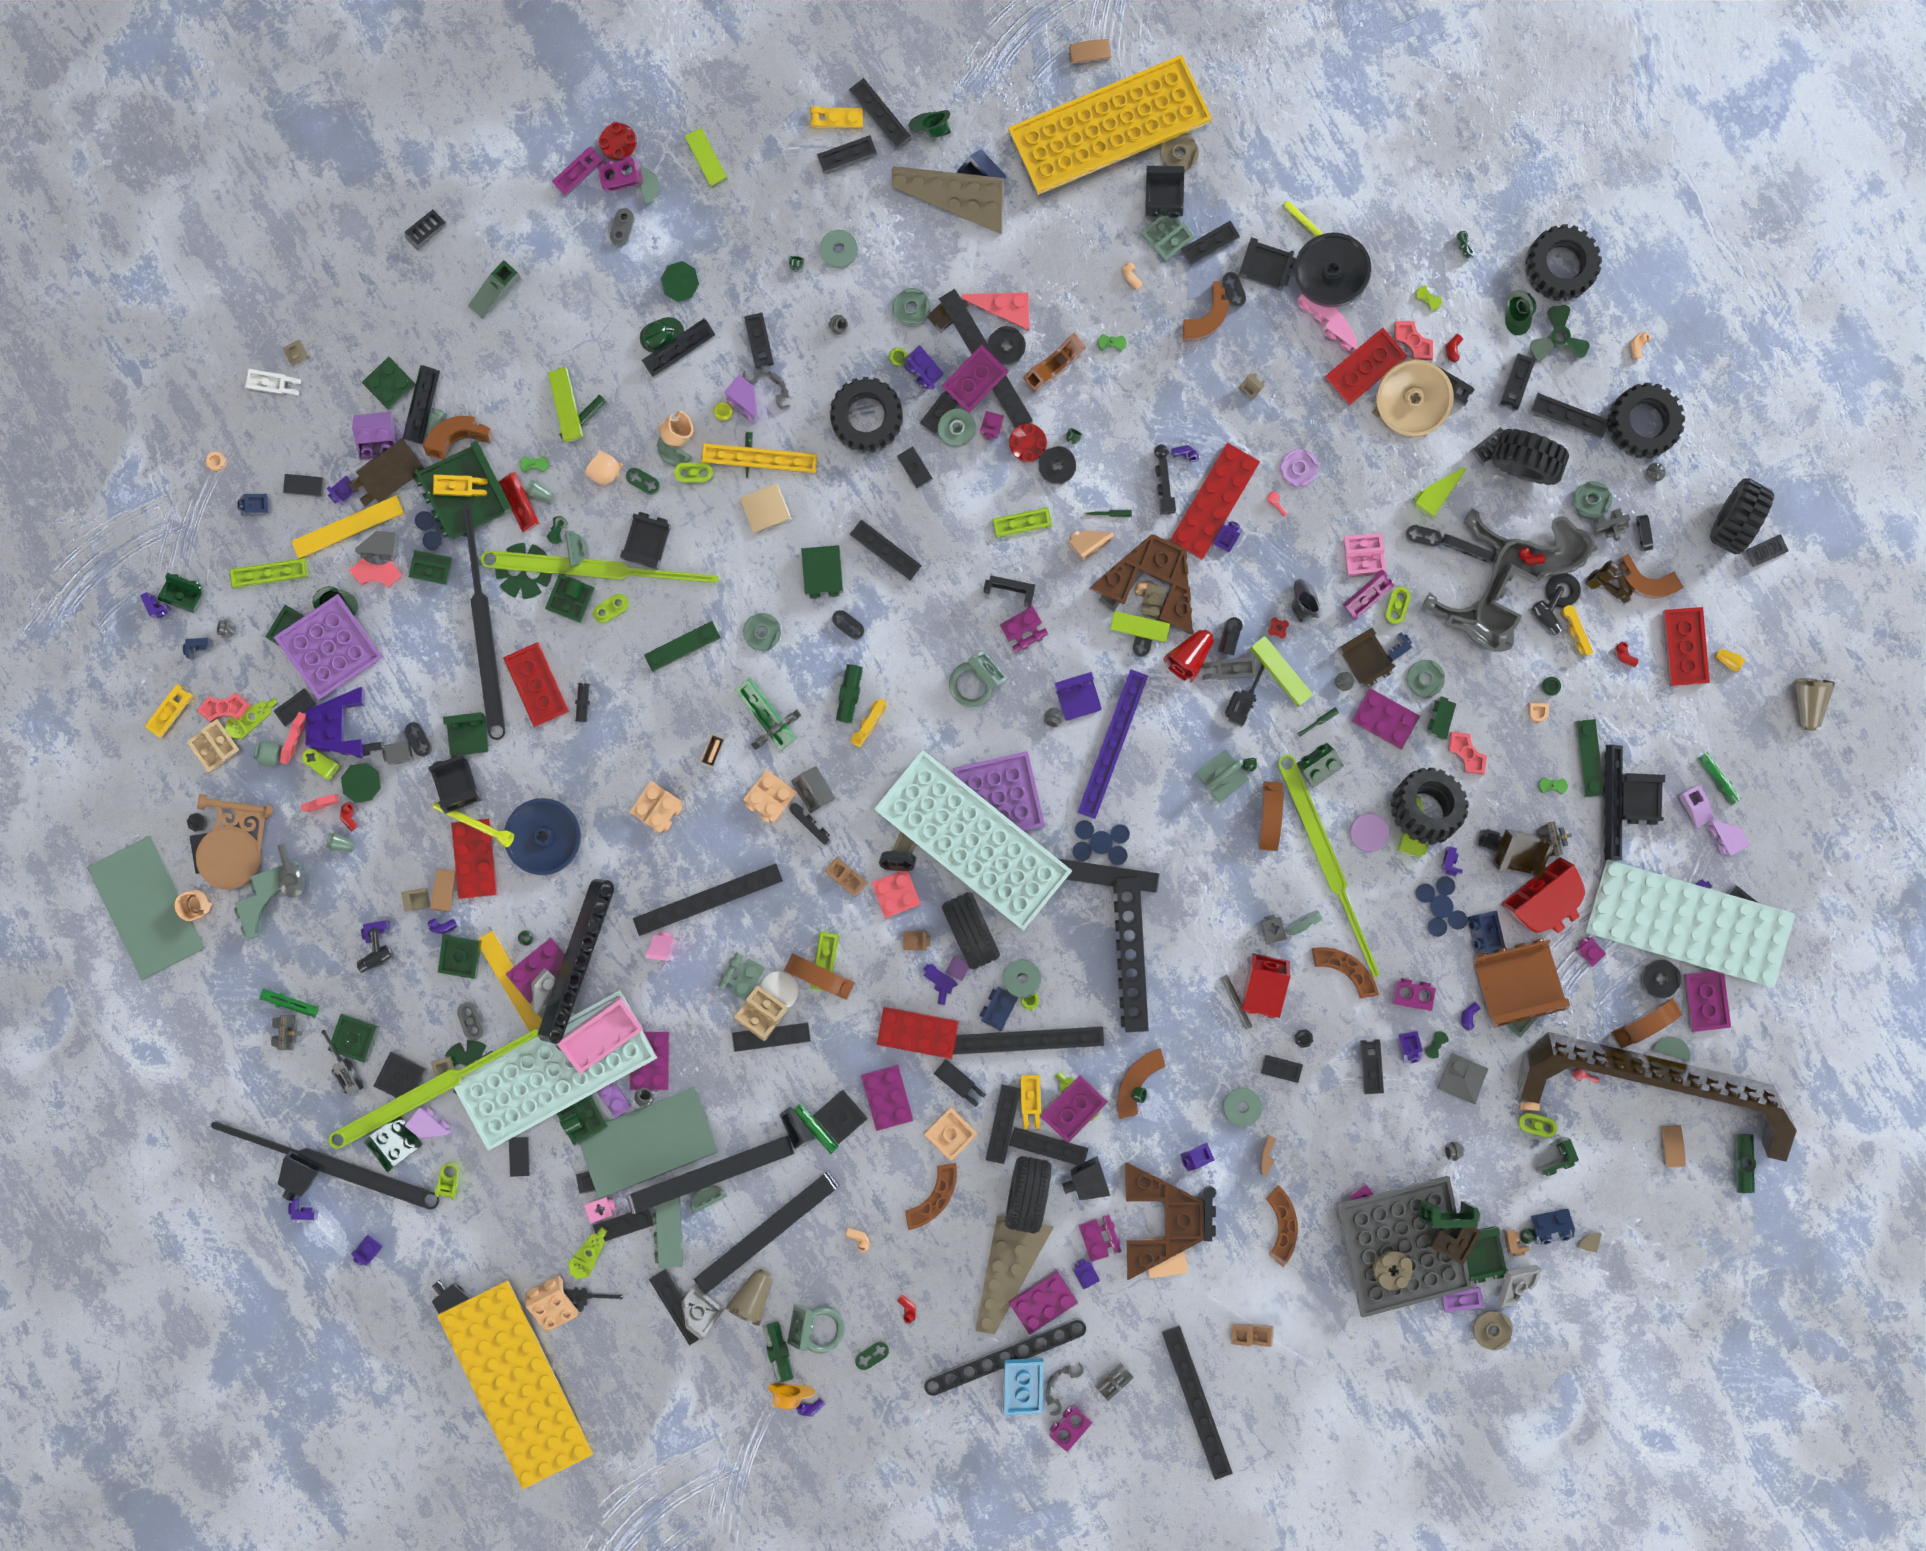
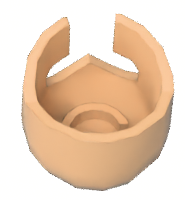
(676, 431)
(603, 468)
(192, 905)

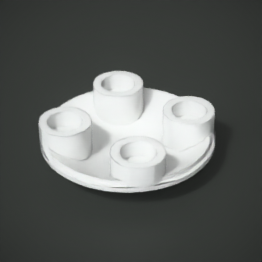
(781, 986)

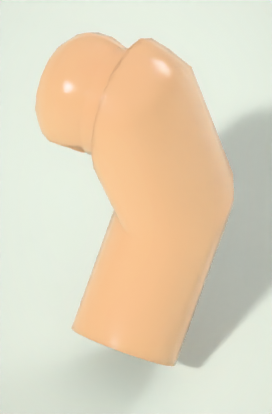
(1130, 276)
(1637, 343)
(1141, 587)
(861, 1239)

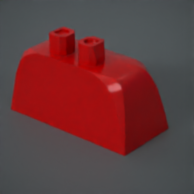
(1548, 900)

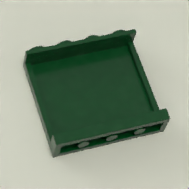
(450, 508)

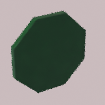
(679, 281)
(360, 782)

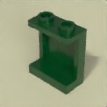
(822, 571)
(1466, 1218)
(1487, 1257)

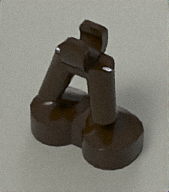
(1600, 578)

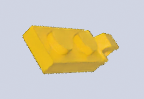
(869, 723)

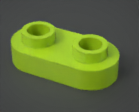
(693, 472)
(1398, 606)
(611, 609)
(1537, 1124)

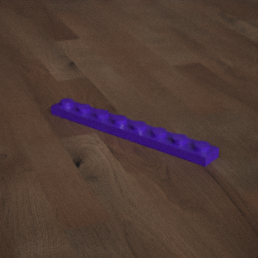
(1112, 744)

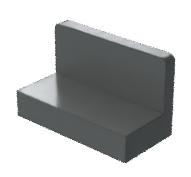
(813, 789)

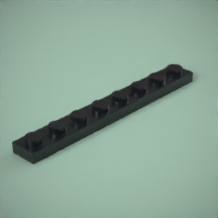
(973, 339)
(707, 899)
(1029, 1040)
(1197, 1402)

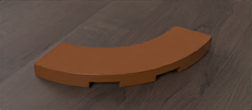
(1349, 966)
(1135, 1078)
(937, 1200)
(1286, 1221)

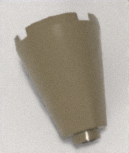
(1813, 701)
(751, 1298)

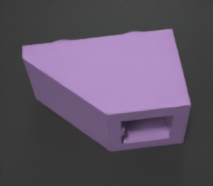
(1697, 805)
(1730, 837)
(424, 1124)

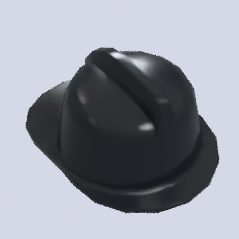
(1305, 602)

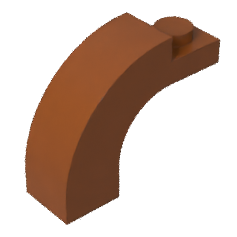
(1202, 328)
(1055, 364)
(450, 431)
(1648, 587)
(1271, 816)
(819, 976)
(1648, 1024)

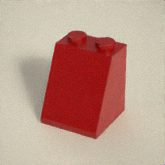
(1266, 986)

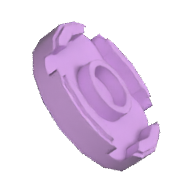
(1299, 467)
(1369, 832)

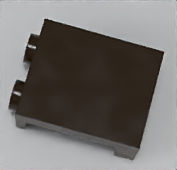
(1366, 658)
(1523, 853)

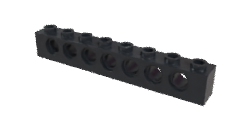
(1139, 1022)

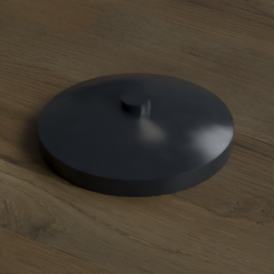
(1332, 269)

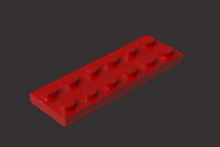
(1215, 501)

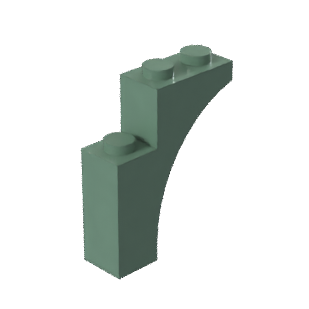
(253, 908)

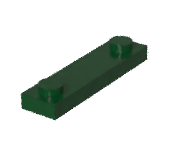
(682, 646)
(1589, 758)

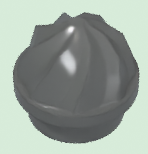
(838, 324)
(1656, 472)
(225, 628)
(1344, 681)
(1053, 717)
(644, 1097)
(1454, 1151)

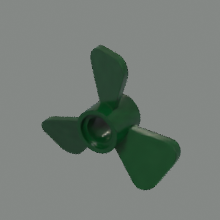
(1558, 317)

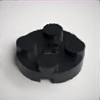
(1015, 338)
(1058, 476)
(1668, 970)

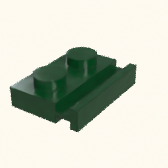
(430, 567)

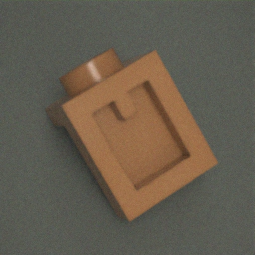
(916, 940)
(1512, 1240)

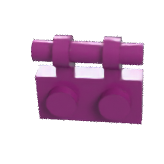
(1021, 624)
(1094, 1240)

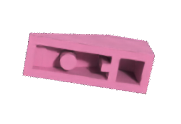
(661, 947)

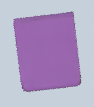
(957, 968)

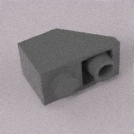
(379, 544)

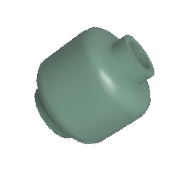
(267, 753)

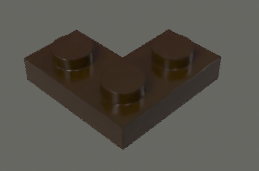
(1457, 1247)

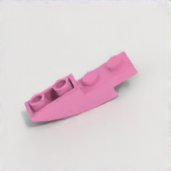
(1336, 324)

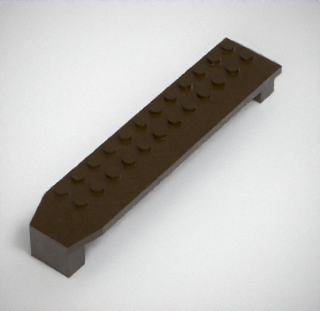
(1559, 1052)

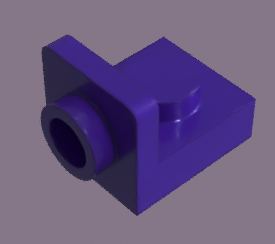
(341, 491)
(1228, 535)
(151, 603)
(1449, 859)
(381, 926)
(1411, 1047)
(1197, 1157)
(305, 1213)
(366, 1251)
(1085, 1273)

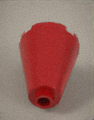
(1190, 655)

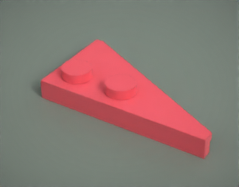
(1009, 306)

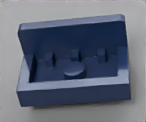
(1553, 1226)

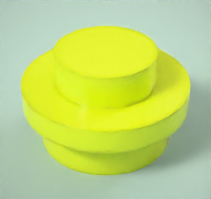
(723, 411)

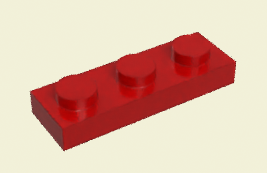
(519, 502)

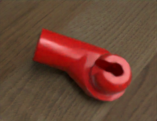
(1451, 348)
(1529, 558)
(1623, 655)
(346, 816)
(909, 1309)

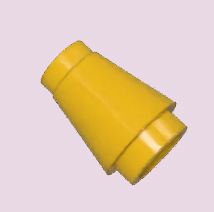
(1731, 659)

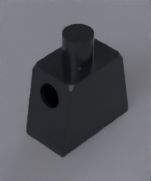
(297, 1175)
(1087, 1180)
(448, 1296)

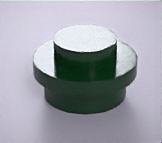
(1551, 686)

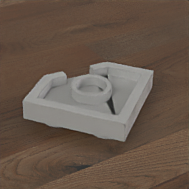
(542, 988)
(1516, 1283)
(699, 1312)

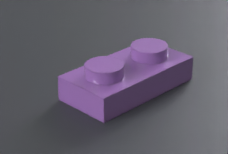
(614, 1099)
(1463, 1300)

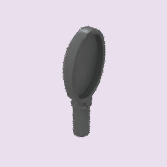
(289, 877)

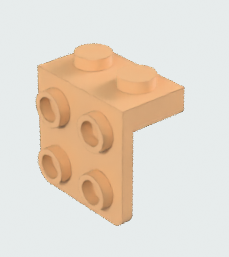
(550, 1304)

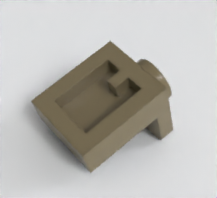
(1152, 600)

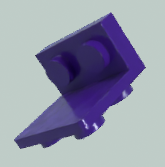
(923, 367)
(1078, 696)

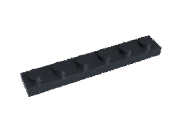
(1613, 802)

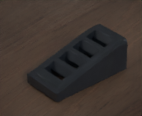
(423, 239)
(1479, 454)
(1753, 556)
(796, 1129)

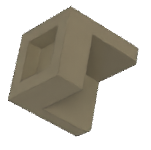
(415, 899)

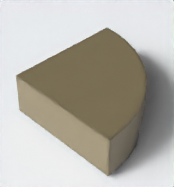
(1590, 1242)

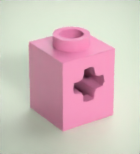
(594, 1215)

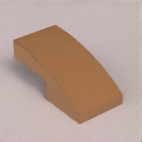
(1090, 50)
(846, 877)
(443, 890)
(1673, 1146)
(1266, 1162)
(1252, 1334)

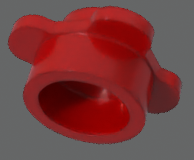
(1273, 628)

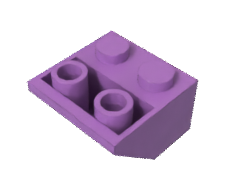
(743, 396)
(373, 433)

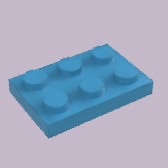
(1023, 1386)

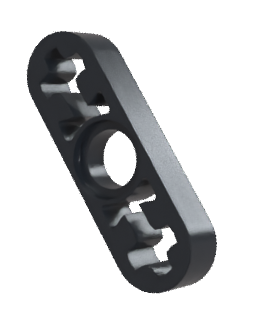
(1468, 548)

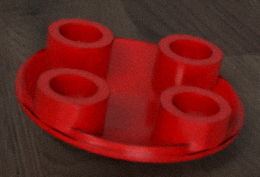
(617, 141)
(1027, 442)

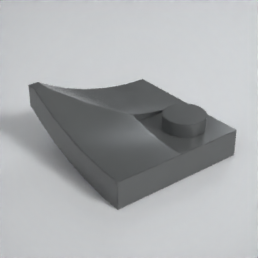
(1463, 1078)

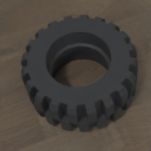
(1580, 245)
(866, 389)
(1663, 403)
(1530, 456)
(1742, 516)
(1440, 787)

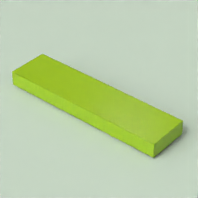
(565, 404)
(268, 573)
(1281, 671)

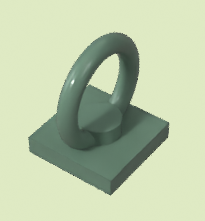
(986, 672)
(1222, 775)
(802, 1329)

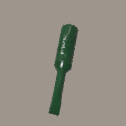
(748, 443)
(1113, 513)
(1322, 719)

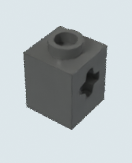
(397, 753)
(1279, 933)

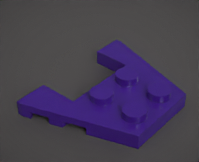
(326, 725)

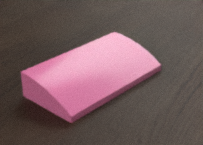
(600, 1034)

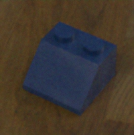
(981, 165)

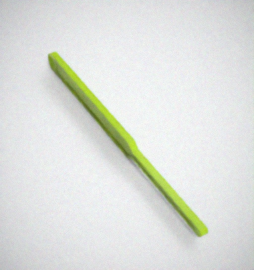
(587, 568)
(1323, 851)
(419, 1095)

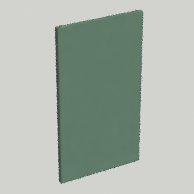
(143, 907)
(648, 1143)

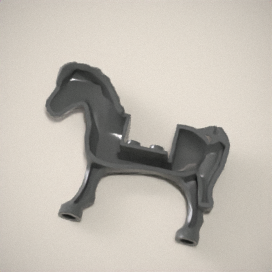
(1490, 620)

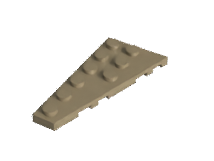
(965, 195)
(1008, 1266)

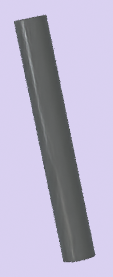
(1236, 1001)

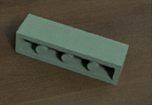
(668, 1234)

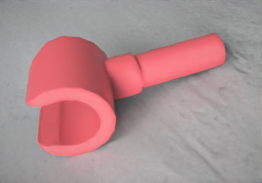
(1272, 498)
(1578, 1074)

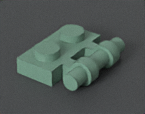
(747, 978)

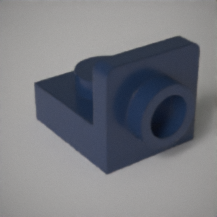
(253, 504)
(199, 644)
(1397, 650)

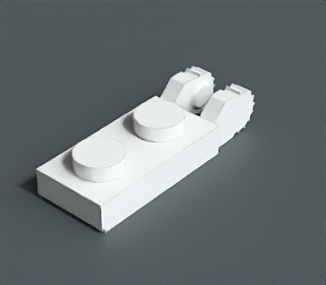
(270, 382)

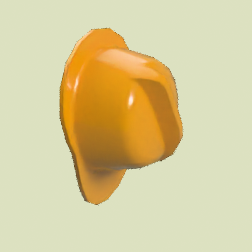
(789, 1396)

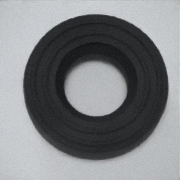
(1573, 583)

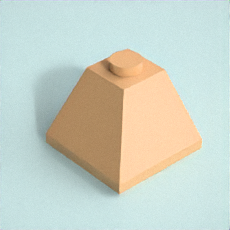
(1089, 542)

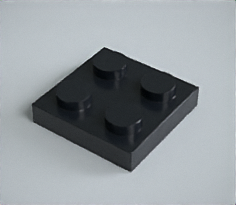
(398, 1075)
(840, 1116)

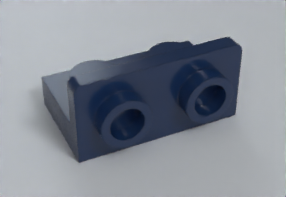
(1486, 932)
(998, 1008)

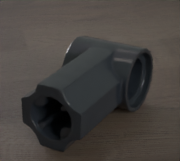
(1230, 638)

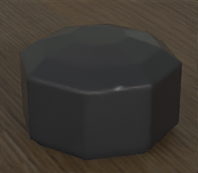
(196, 822)
(1303, 1038)

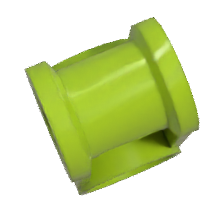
(323, 765)
(448, 1185)

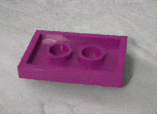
(975, 378)
(1385, 718)
(545, 956)
(1707, 1001)
(655, 1073)
(887, 1097)
(1074, 1108)
(1043, 1302)

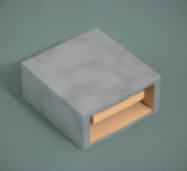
(713, 751)

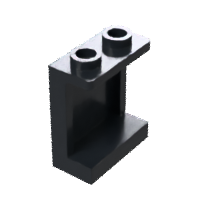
(1164, 191)
(1266, 265)
(646, 540)
(455, 783)
(1642, 798)

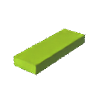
(705, 157)
(1022, 522)
(1139, 626)
(826, 952)

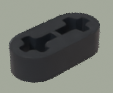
(1237, 287)
(1424, 532)
(1644, 532)
(845, 628)
(1137, 641)
(422, 737)
(897, 861)

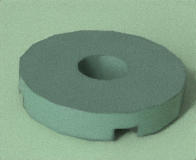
(838, 237)
(908, 296)
(1589, 509)
(762, 643)
(1414, 678)
(1303, 923)
(1018, 968)
(1254, 1107)

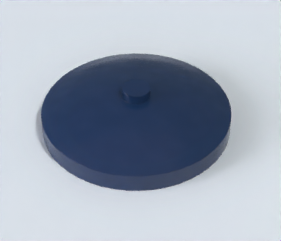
(544, 836)

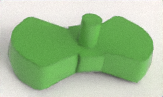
(1118, 342)
(540, 463)
(1559, 785)

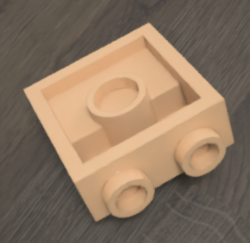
(769, 797)
(657, 807)

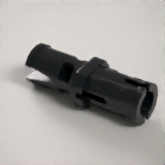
(582, 702)

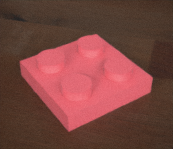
(896, 893)

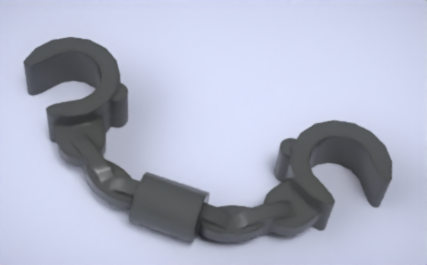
(774, 377)
(760, 741)
(1052, 1381)

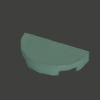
(651, 185)
(670, 454)
(576, 548)
(1674, 1047)
(706, 1197)

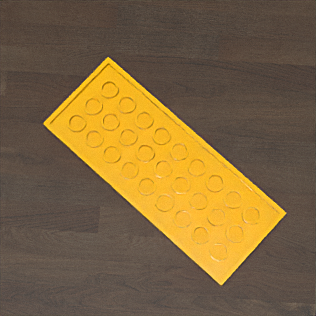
(1110, 124)
(515, 1384)

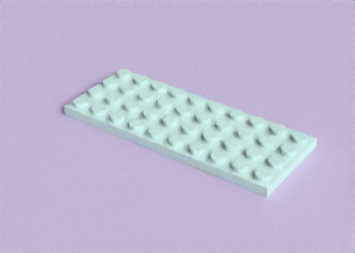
(973, 840)
(1690, 923)
(541, 1081)

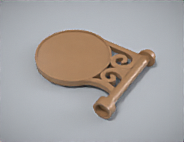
(230, 853)

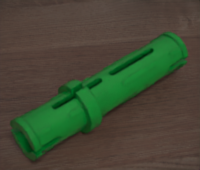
(1721, 780)
(269, 996)
(815, 1128)

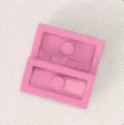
(1364, 554)

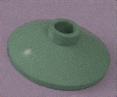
(961, 434)

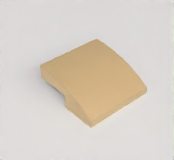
(765, 508)
(213, 746)
(761, 1013)

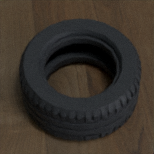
(970, 930)
(1028, 1194)

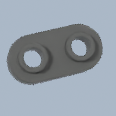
(622, 226)
(470, 1021)

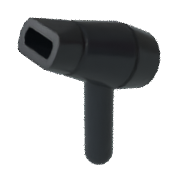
(1544, 612)
(378, 956)

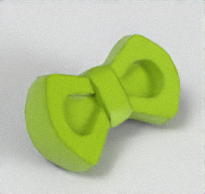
(1423, 294)

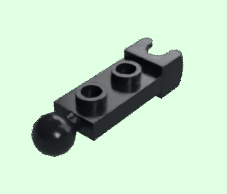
(1166, 503)

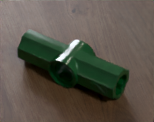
(849, 693)
(1745, 1177)
(778, 1352)

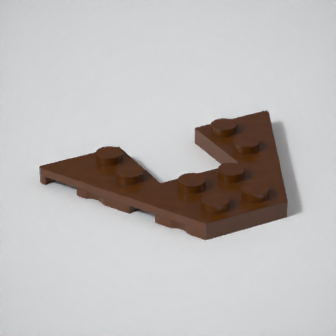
(1162, 561)
(1182, 1220)

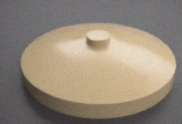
(1414, 397)

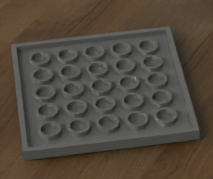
(1393, 1223)

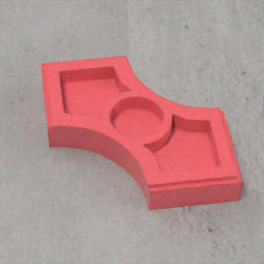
(1407, 334)
(367, 572)
(232, 706)
(296, 729)
(1473, 760)
(320, 803)

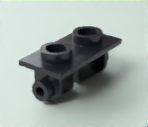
(1489, 839)

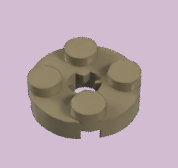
(1188, 145)
(1383, 1276)
(1494, 1319)

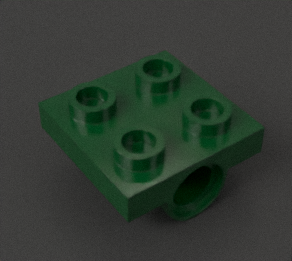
(570, 598)
(582, 1120)

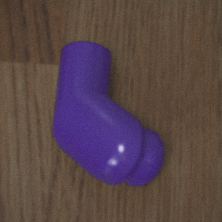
(1186, 451)
(436, 927)
(1467, 1016)
(810, 1409)

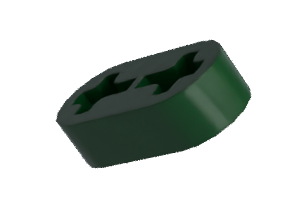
(645, 477)
(869, 1352)

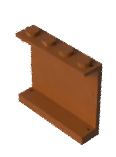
(1520, 983)

